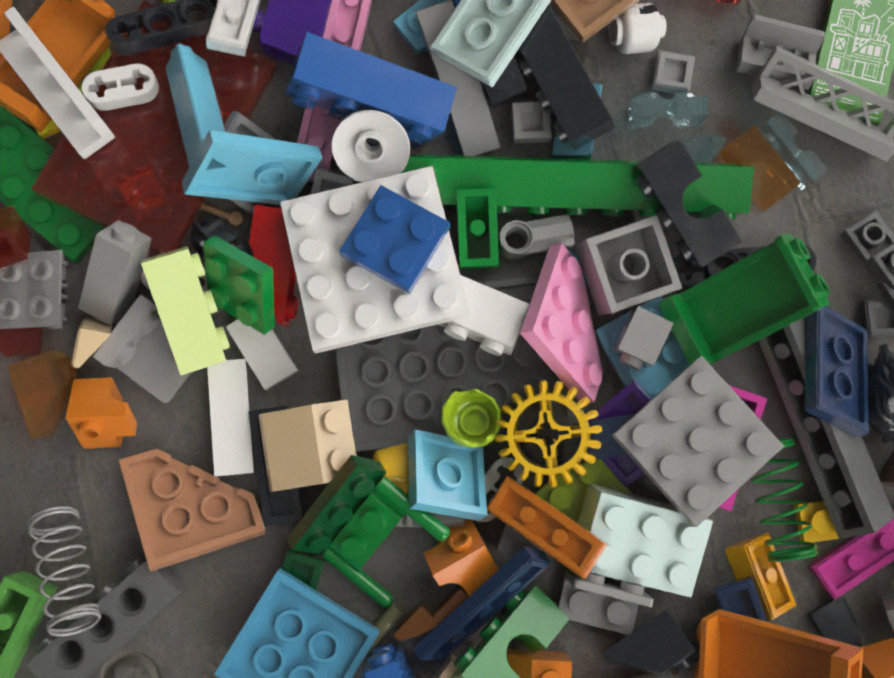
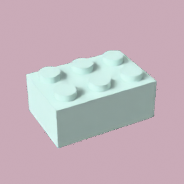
(645, 540)

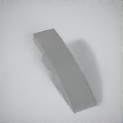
(469, 107)

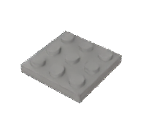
(697, 441)

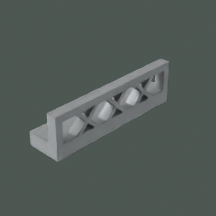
(818, 113)

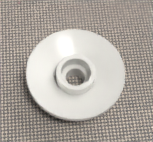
(369, 162)

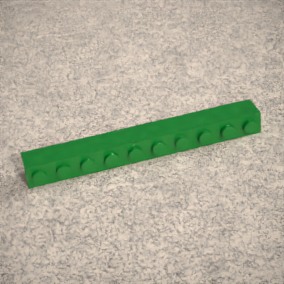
(581, 184)

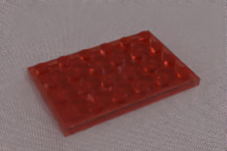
(143, 168)

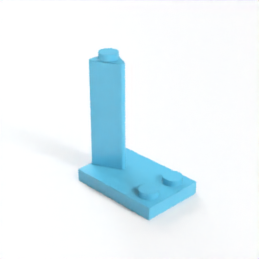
(225, 162)

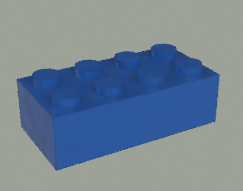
(354, 81)

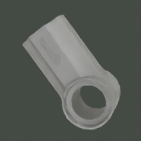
(538, 236)

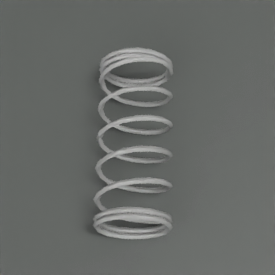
(74, 612)

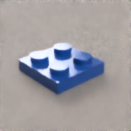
(395, 239)

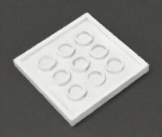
(348, 302)

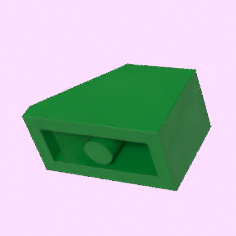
(478, 229)

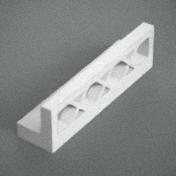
(53, 88)

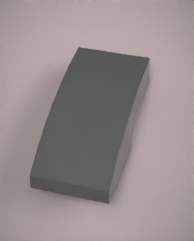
(873, 245)

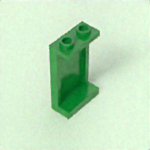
(746, 301)

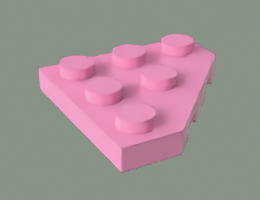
(562, 325)

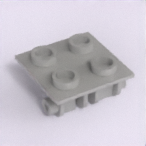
(33, 291)

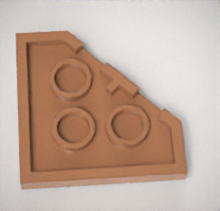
(185, 509)

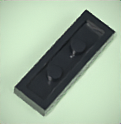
(280, 505)

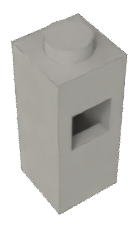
(114, 272)

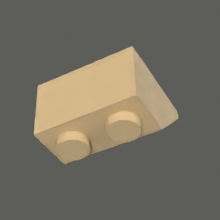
(306, 444)

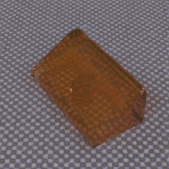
(771, 174)

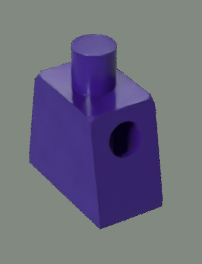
(286, 24)

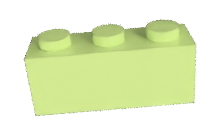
(185, 309)

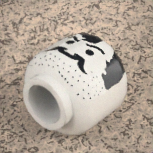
(637, 29)

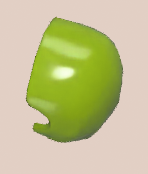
(471, 418)

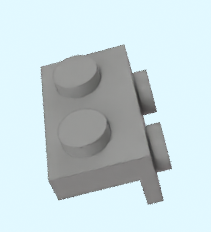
(761, 38)

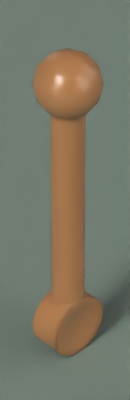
(235, 218)

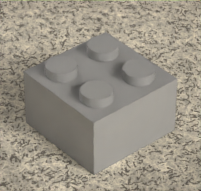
(628, 266)

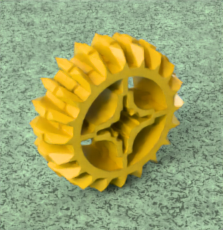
(514, 436)

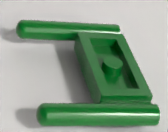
(369, 529)

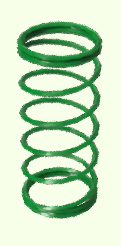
(791, 553)

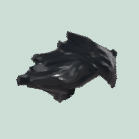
(882, 394)

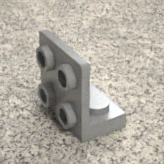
(143, 351)
(602, 601)

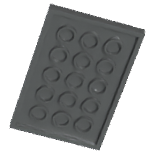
(408, 376)

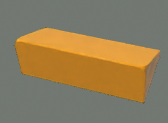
(750, 559)

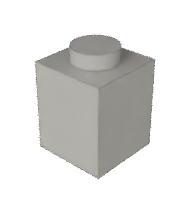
(642, 339)

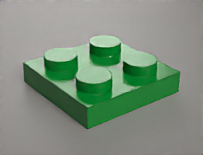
(240, 284)

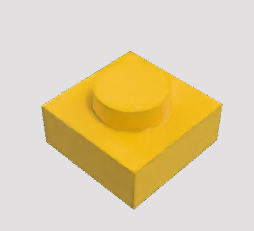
(818, 516)

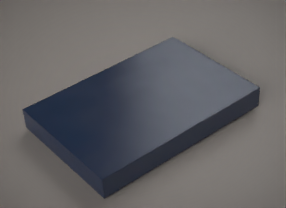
(837, 371)

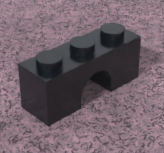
(666, 177)

